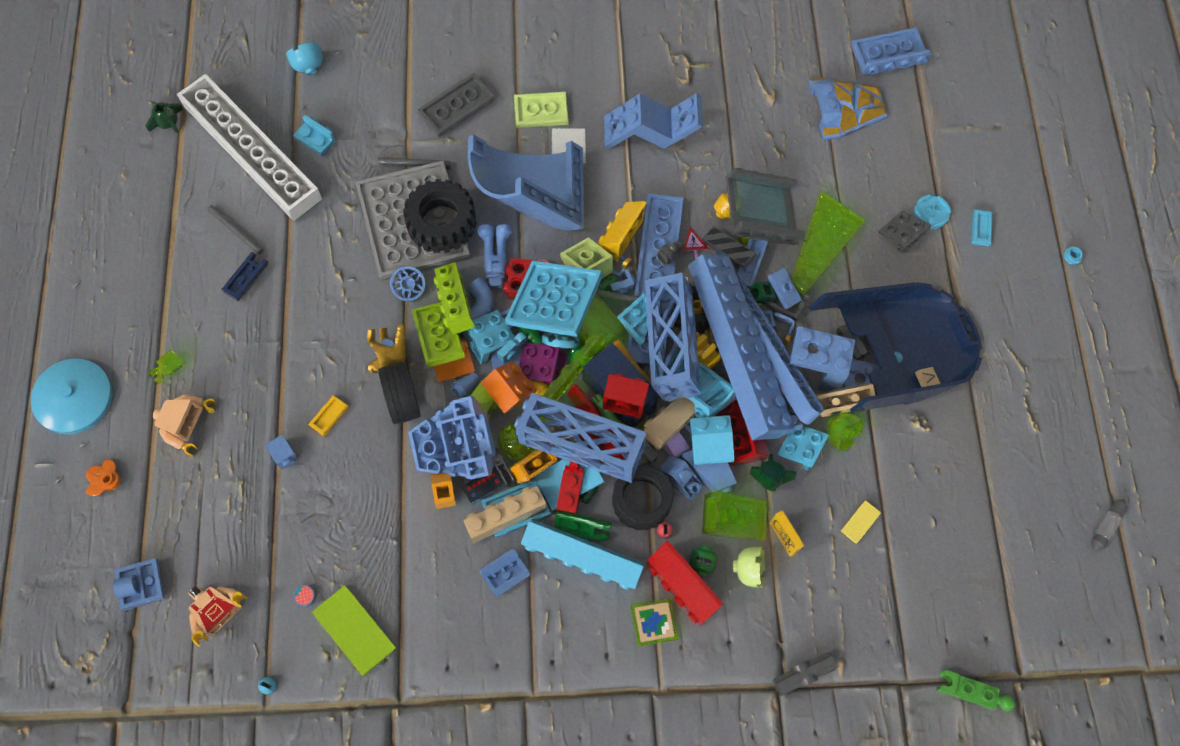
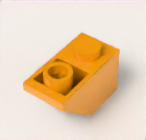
(442, 490)

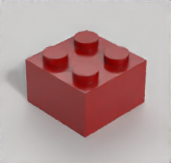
(625, 395)

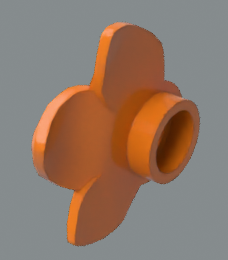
(102, 478)

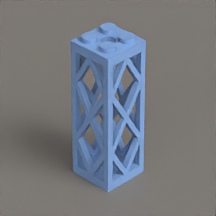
(666, 382)
(584, 422)

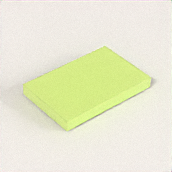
(541, 109)

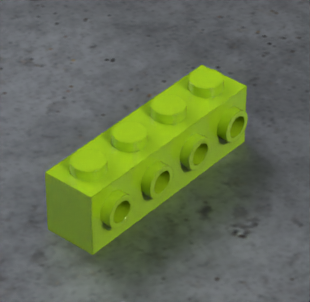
(453, 298)

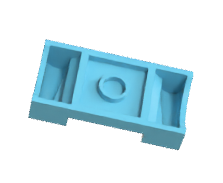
(715, 391)

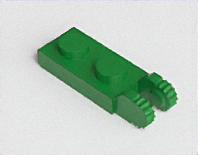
(582, 525)

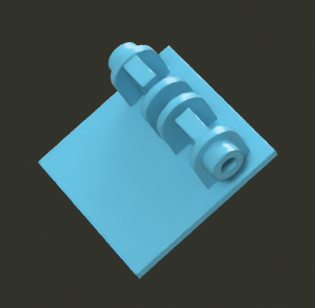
(803, 446)

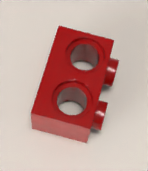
(514, 278)

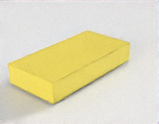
(860, 522)

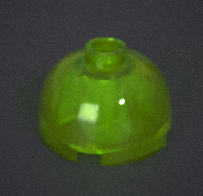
(843, 429)

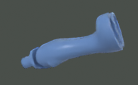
(495, 264)

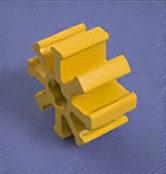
(706, 352)

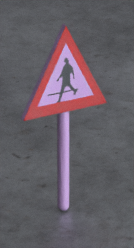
(694, 243)

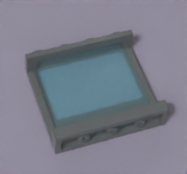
(761, 206)

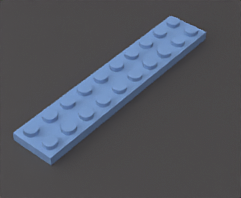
(659, 228)

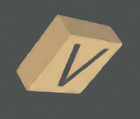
(927, 377)

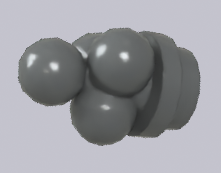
(670, 252)

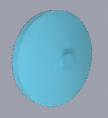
(71, 396)

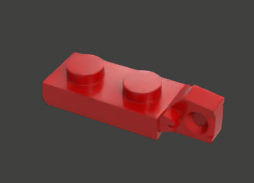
(570, 488)

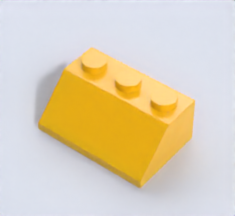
(623, 228)

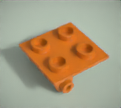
(457, 367)

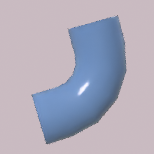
(483, 298)

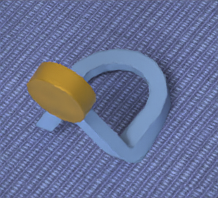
(627, 262)
(787, 320)

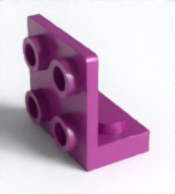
(542, 362)

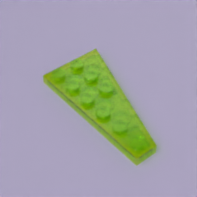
(825, 238)

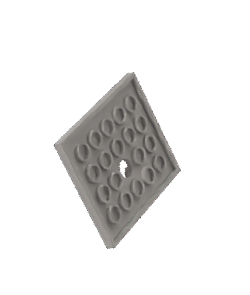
(383, 206)

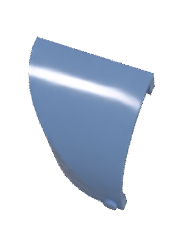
(536, 185)

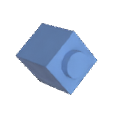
(281, 452)

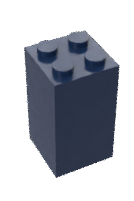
(614, 362)

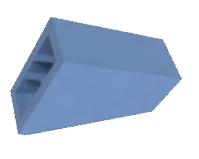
(715, 476)

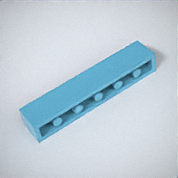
(582, 553)

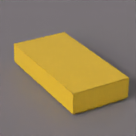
(328, 415)

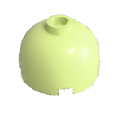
(751, 566)

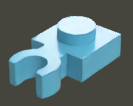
(509, 351)

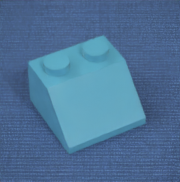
(712, 440)

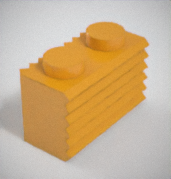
(531, 465)

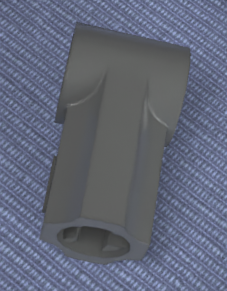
(860, 347)

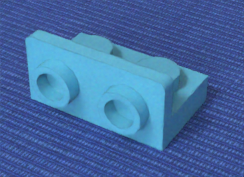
(315, 136)

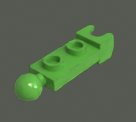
(975, 692)

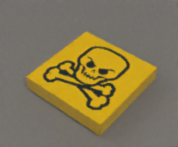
(786, 533)

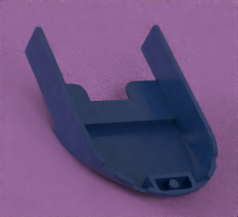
(919, 325)

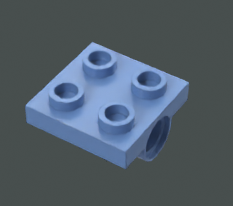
(138, 584)

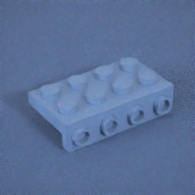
(890, 51)

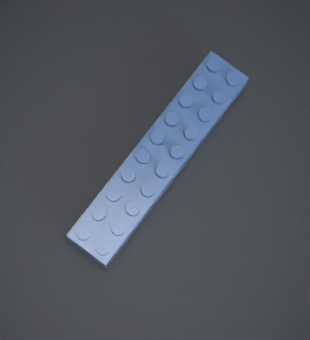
(740, 347)

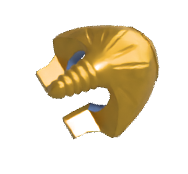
(388, 354)

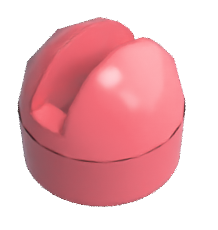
(660, 530)

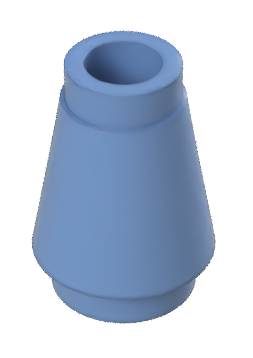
(464, 386)

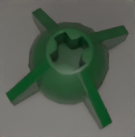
(163, 116)
(772, 474)

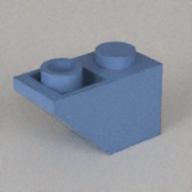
(682, 477)

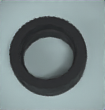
(399, 392)

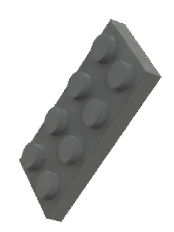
(456, 104)

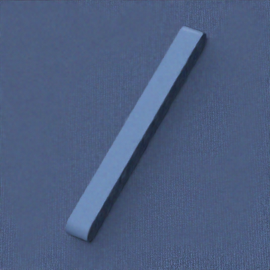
(788, 376)

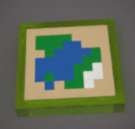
(654, 622)

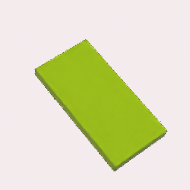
(436, 340)
(354, 630)

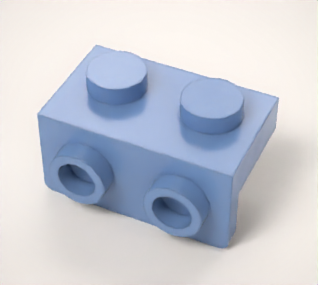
(504, 572)

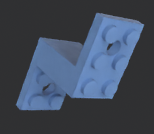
(653, 121)
(832, 359)

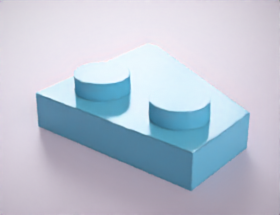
(635, 319)

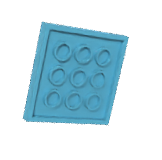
(554, 298)

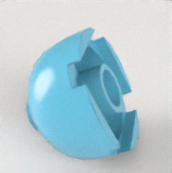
(306, 58)

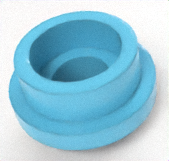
(1076, 252)

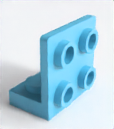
(488, 335)

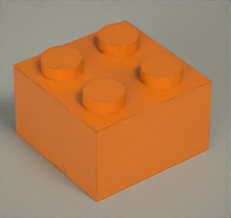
(508, 386)

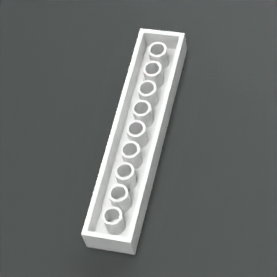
(250, 147)

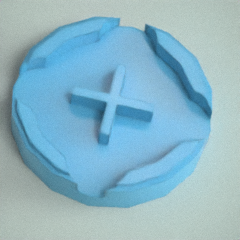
(932, 210)
(560, 340)

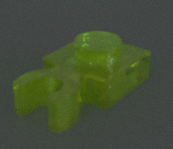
(168, 364)

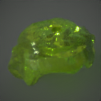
(510, 445)

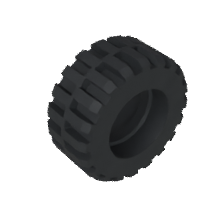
(436, 195)

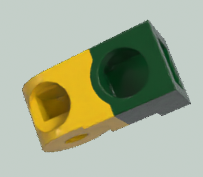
(762, 292)

